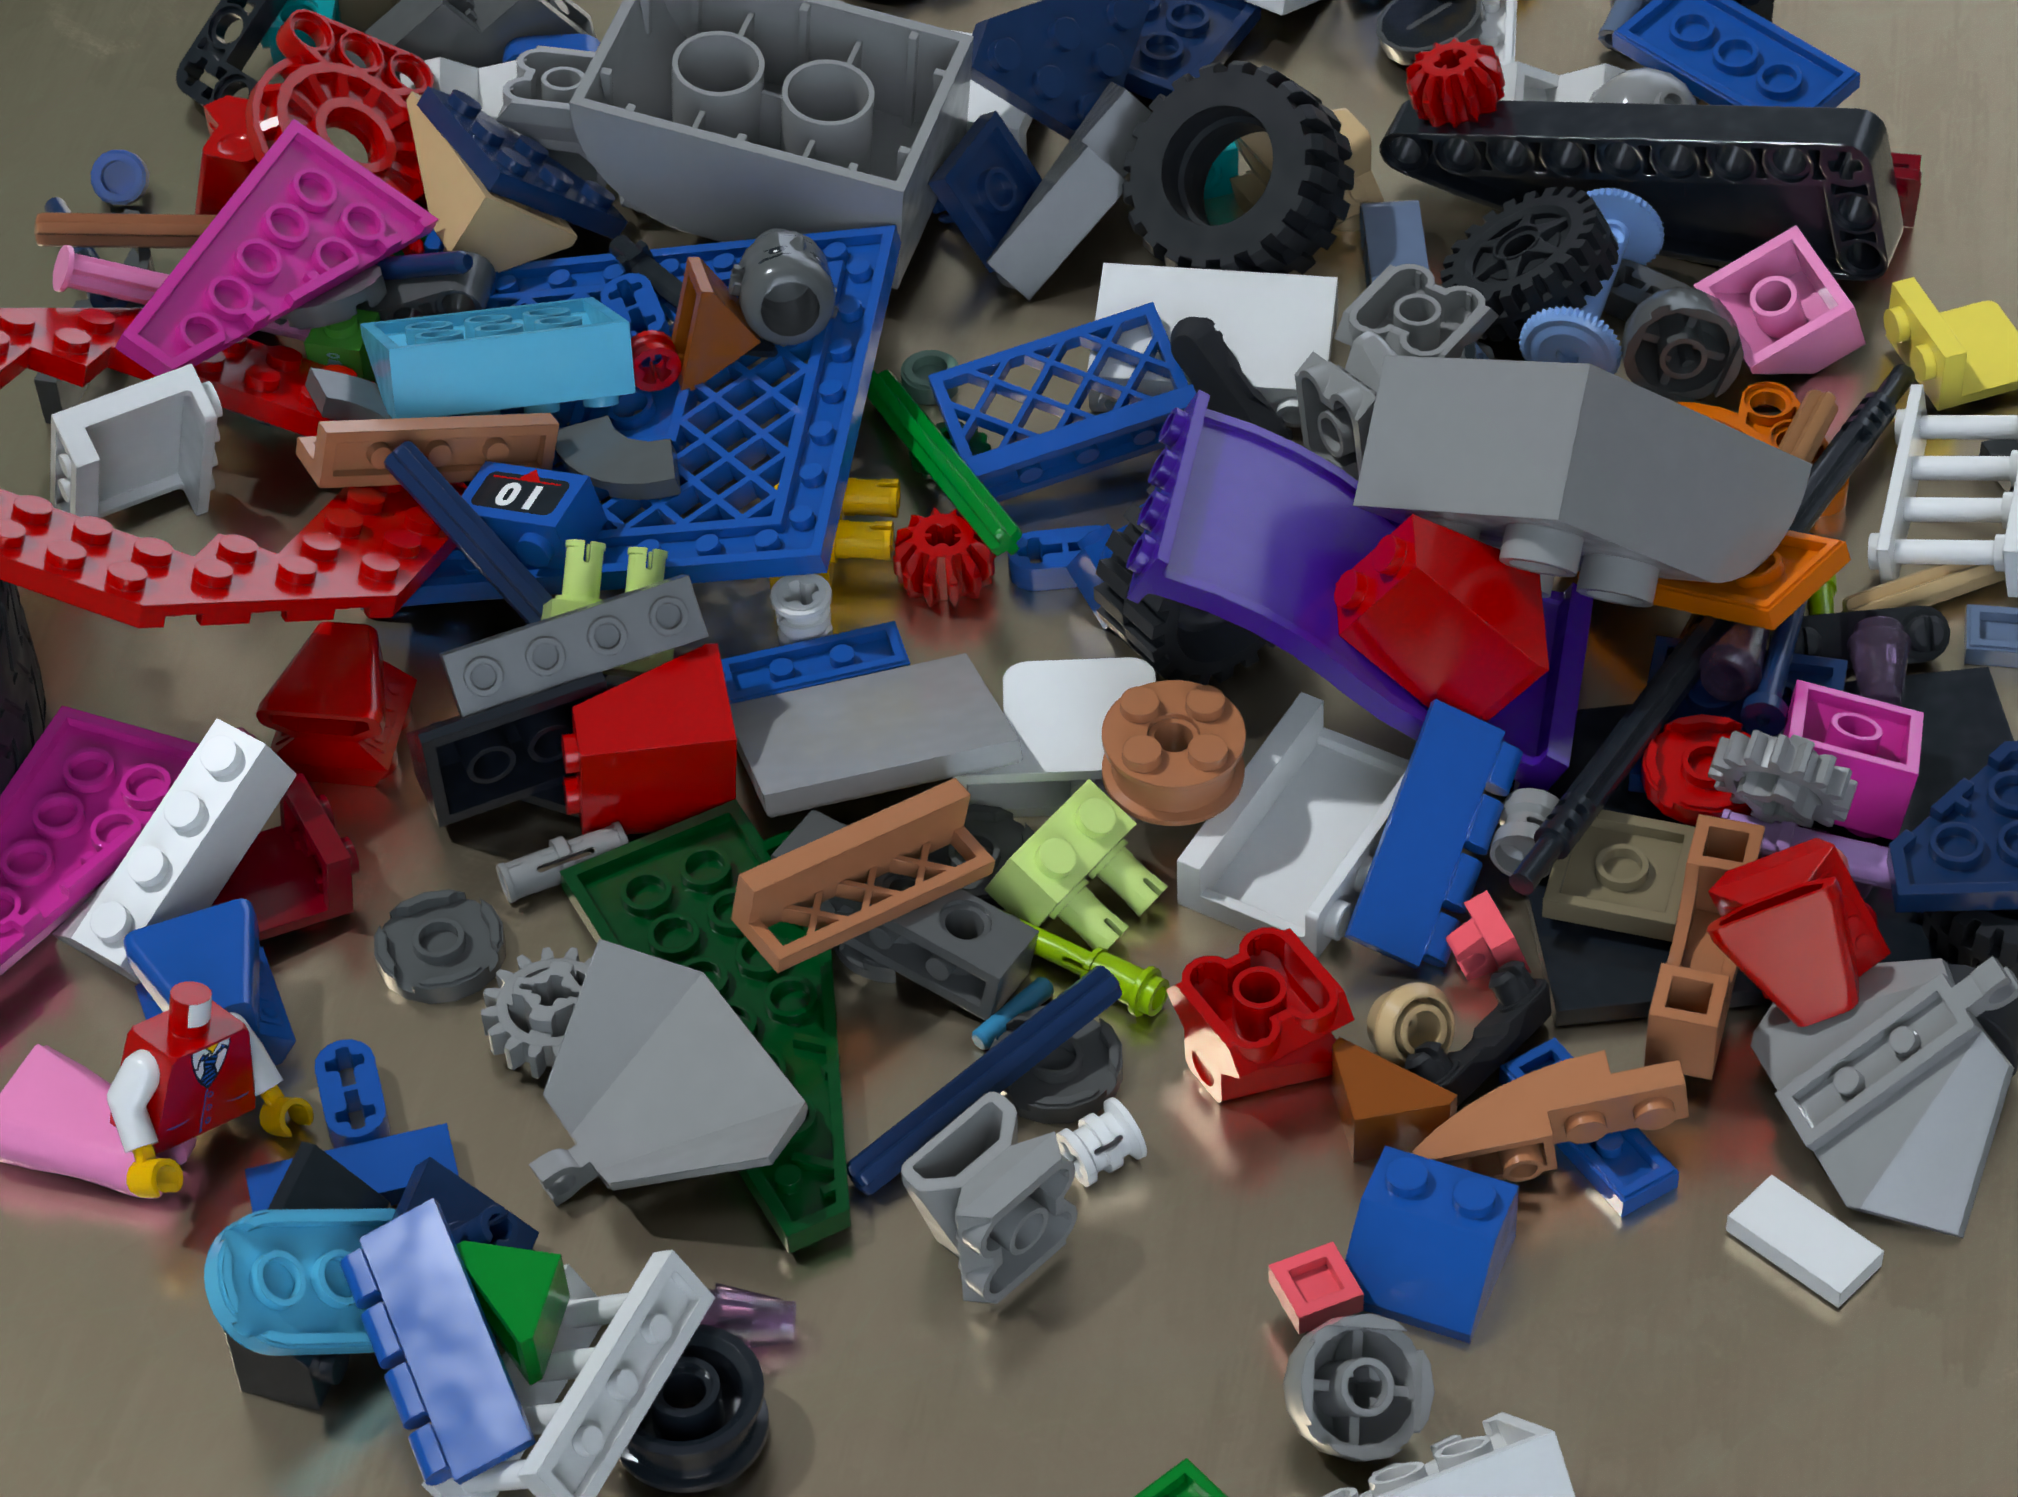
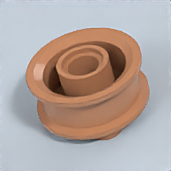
(1173, 752)

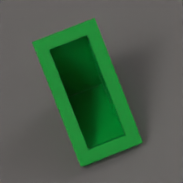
(521, 1298)

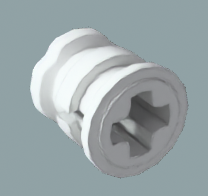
(802, 608)
(1102, 1142)

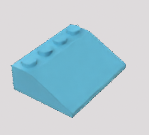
(502, 359)

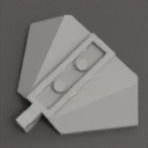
(660, 1081)
(1898, 1089)

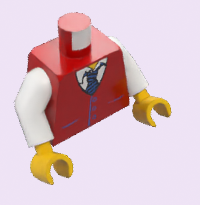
(187, 1077)

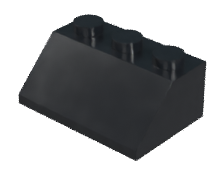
(498, 752)
(310, 1183)

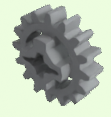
(1782, 779)
(537, 1001)

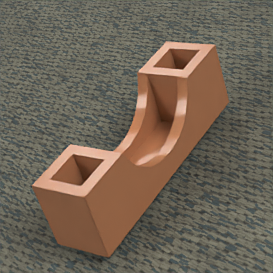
(1698, 977)

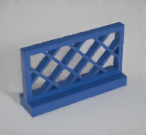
(1070, 447)

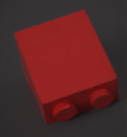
(1445, 618)
(653, 747)

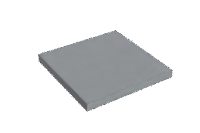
(872, 735)

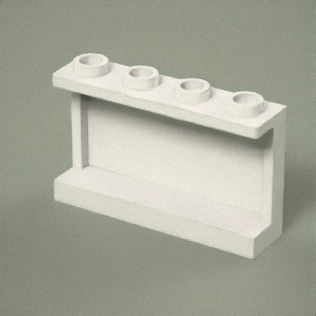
(1264, 320)
(136, 446)
(1296, 833)

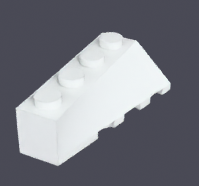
(185, 846)
(1507, 1462)

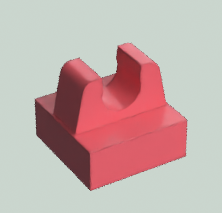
(1484, 940)
(1315, 1287)

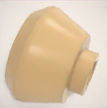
(1409, 1018)

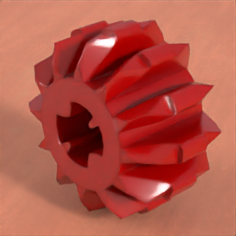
(1455, 82)
(942, 558)

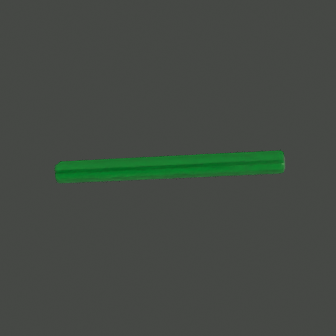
(943, 464)

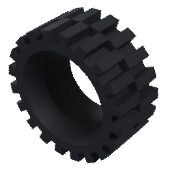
(1165, 633)

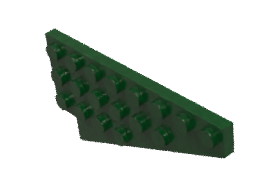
(676, 902)

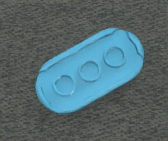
(281, 1280)

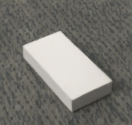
(1804, 1241)

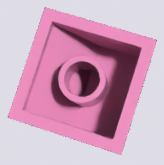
(1786, 307)

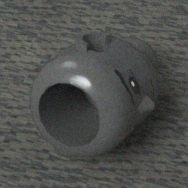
(784, 287)

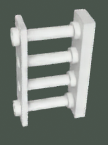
(1912, 429)
(611, 1387)

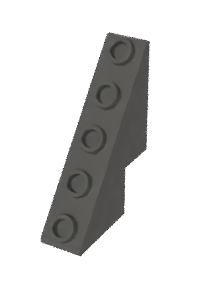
(473, 29)
(1072, 194)

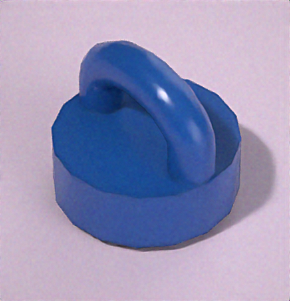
(120, 177)

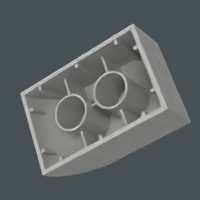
(774, 115)
(1575, 474)

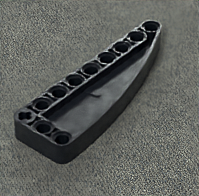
(1710, 172)

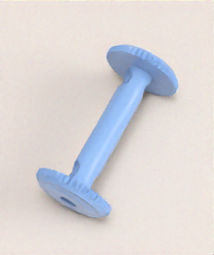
(1578, 334)

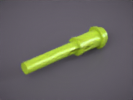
(1141, 988)

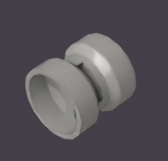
(1519, 820)

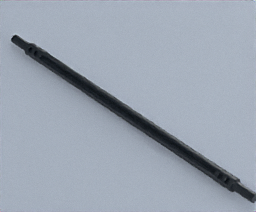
(1681, 669)

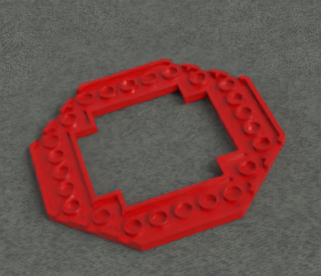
(358, 552)

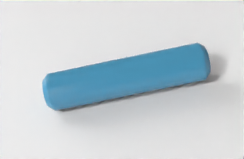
(1028, 999)

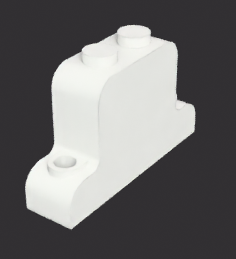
(1059, 722)

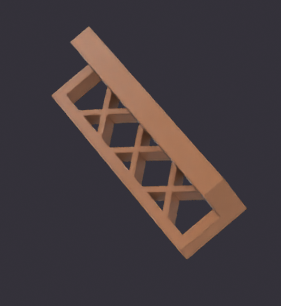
(355, 450)
(849, 858)

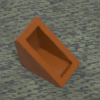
(708, 326)
(1384, 1102)

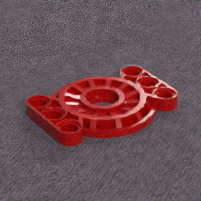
(332, 92)

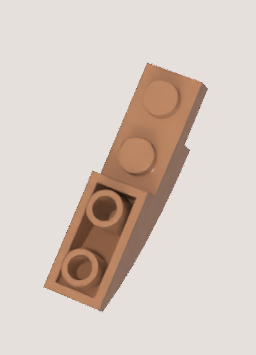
(1574, 1100)

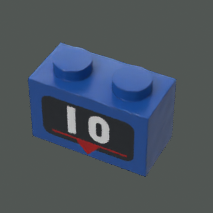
(536, 510)

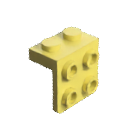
(1954, 352)

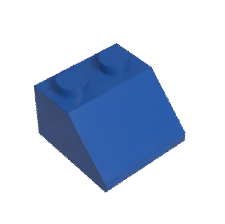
(1431, 1242)

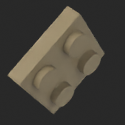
(1622, 876)

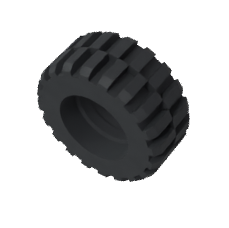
(1191, 132)

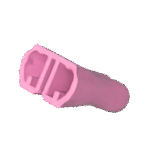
(60, 1123)

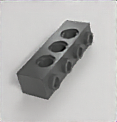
(573, 645)
(948, 946)

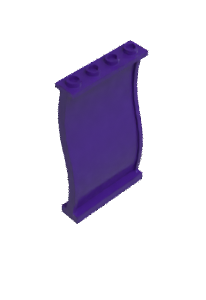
(1266, 534)

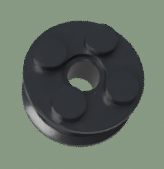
(715, 1438)

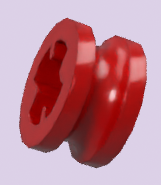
(659, 375)

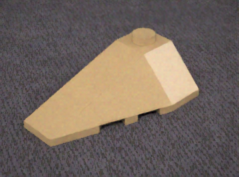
(473, 216)

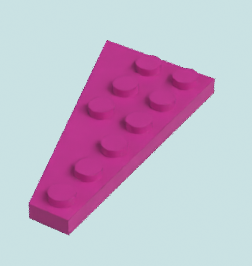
(280, 241)
(76, 814)

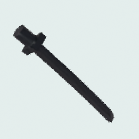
(640, 260)

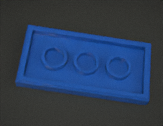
(1733, 55)

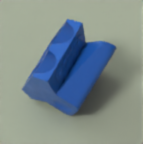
(220, 951)

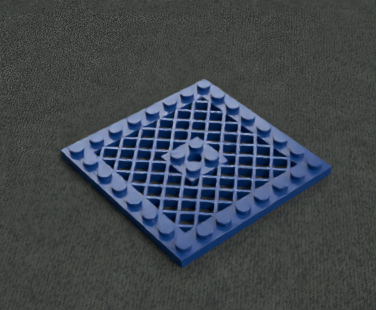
(792, 525)

